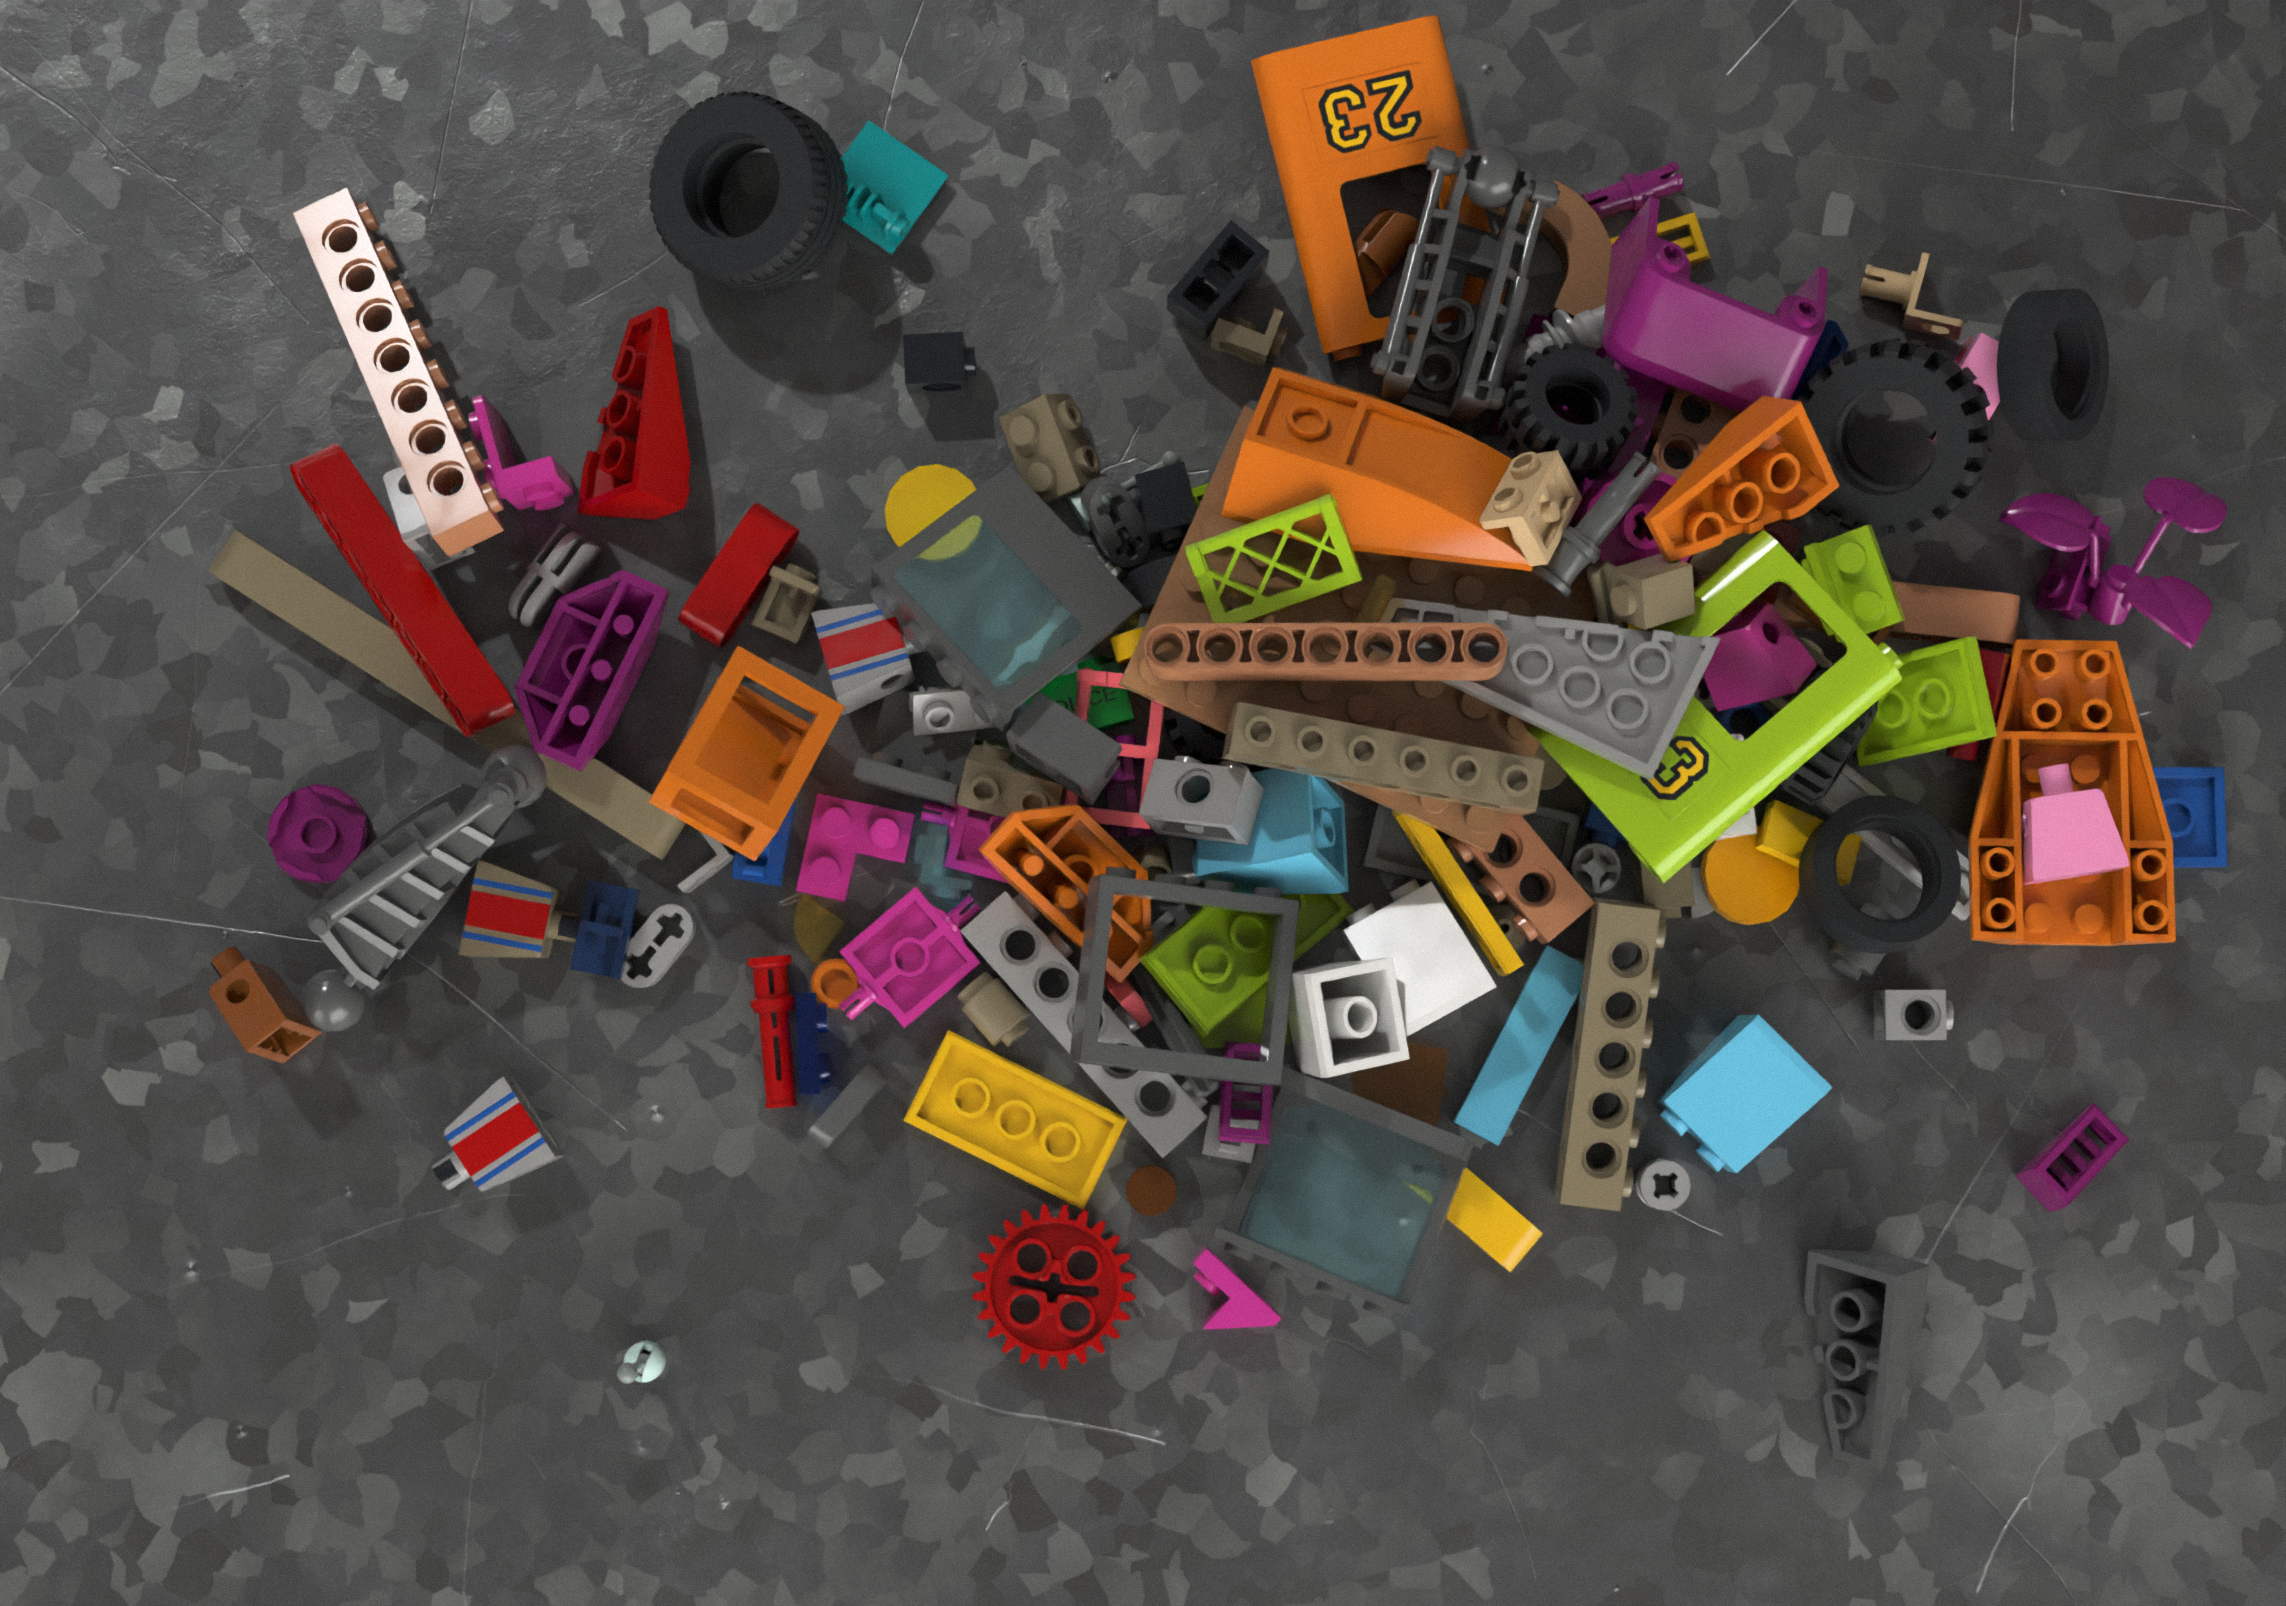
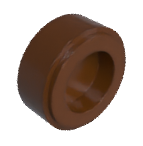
(1151, 1190)

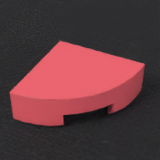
(1128, 999)

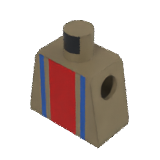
(514, 916)

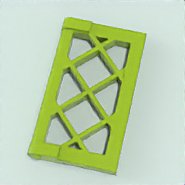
(1284, 521)

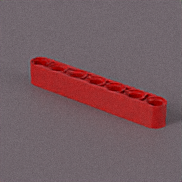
(402, 590)

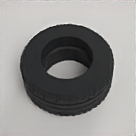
(689, 184)

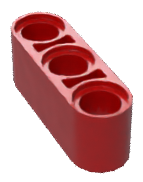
(738, 575)

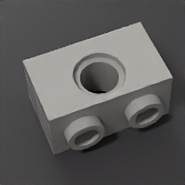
(1222, 816)

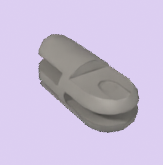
(552, 575)

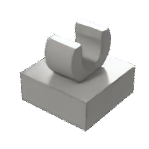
(1227, 1149)

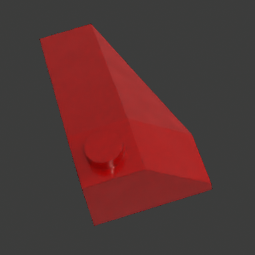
(644, 444)

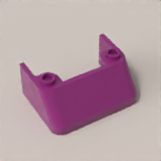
(1698, 336)

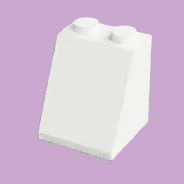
(1429, 952)
(1346, 1017)

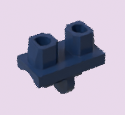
(604, 929)

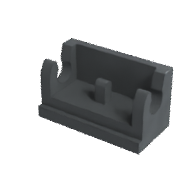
(1064, 747)

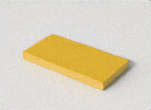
(1015, 1119)

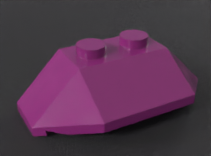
(588, 665)

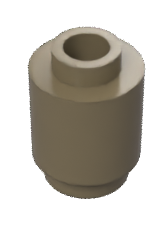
(994, 1009)

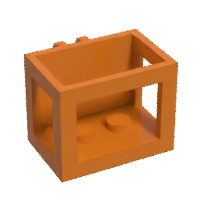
(746, 756)

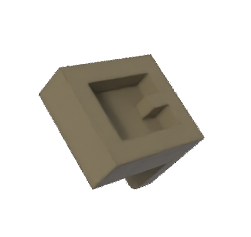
(1242, 341)

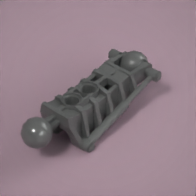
(1492, 180)
(407, 879)

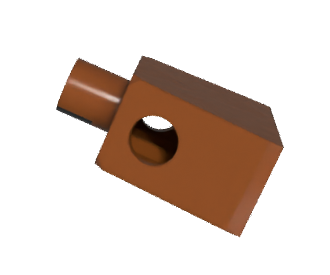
(260, 1007)

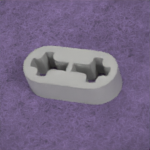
(666, 953)

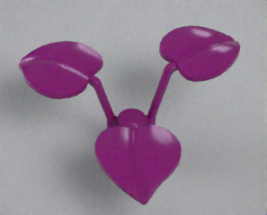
(2167, 601)

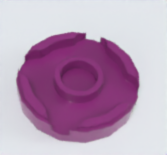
(318, 833)

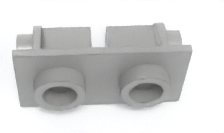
(943, 711)

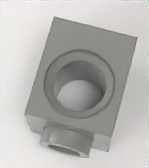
(1890, 1009)

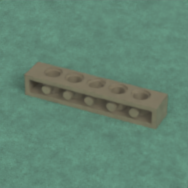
(1383, 759)
(1606, 1183)

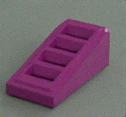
(1244, 1051)
(2050, 1181)

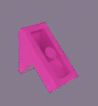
(1241, 1306)

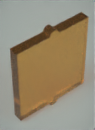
(1407, 1085)

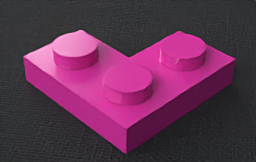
(841, 832)

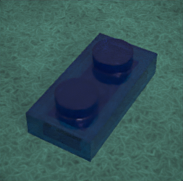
(812, 1065)

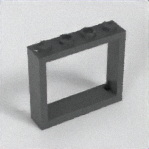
(1215, 894)

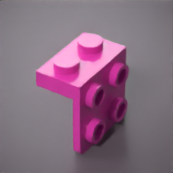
(530, 484)

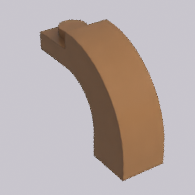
(1582, 249)

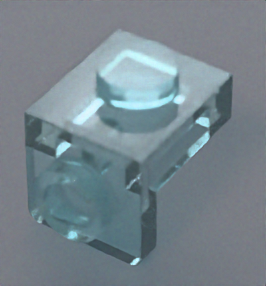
(932, 853)

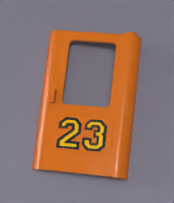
(1348, 115)

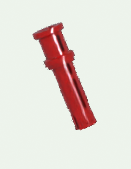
(778, 1092)

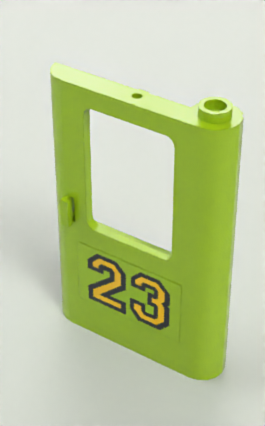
(1706, 773)

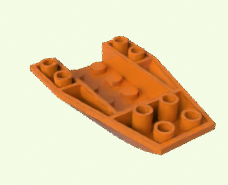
(1395, 474)
(2073, 709)

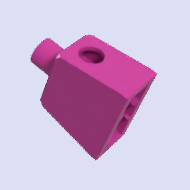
(1756, 659)

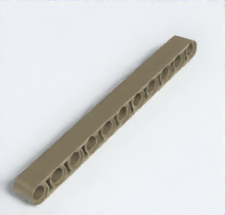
(380, 653)

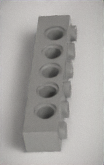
(990, 935)

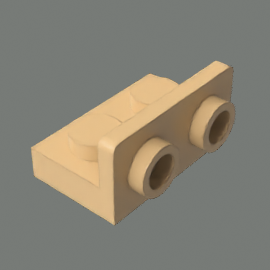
(1535, 503)

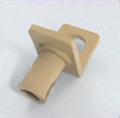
(1905, 290)

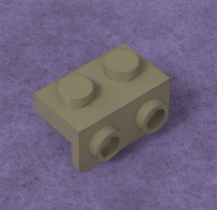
(1051, 446)
(1003, 782)

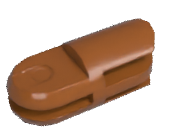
(1383, 245)

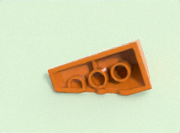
(1750, 475)

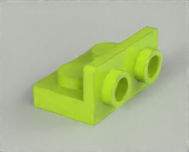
(1856, 578)

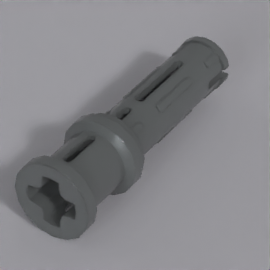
(1581, 543)

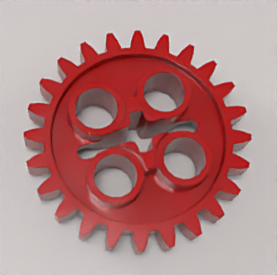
(1048, 1332)

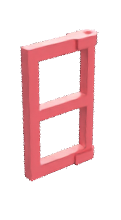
(1086, 678)

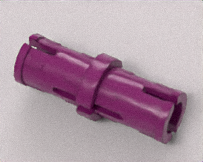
(1635, 190)

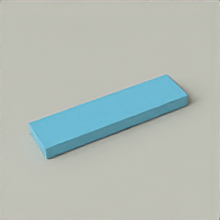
(1521, 1045)

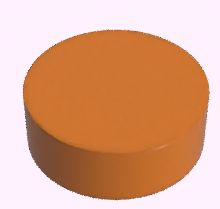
(834, 982)

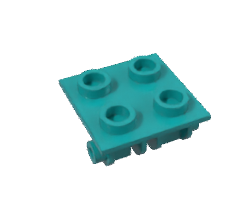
(887, 186)

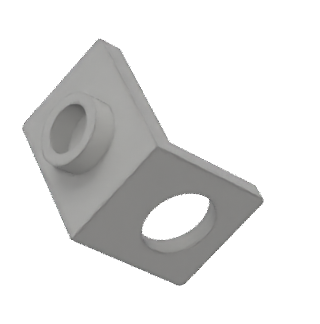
(723, 857)

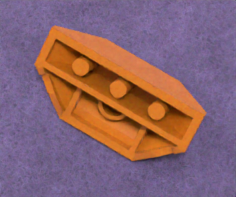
(1049, 861)

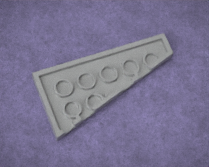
(1579, 679)

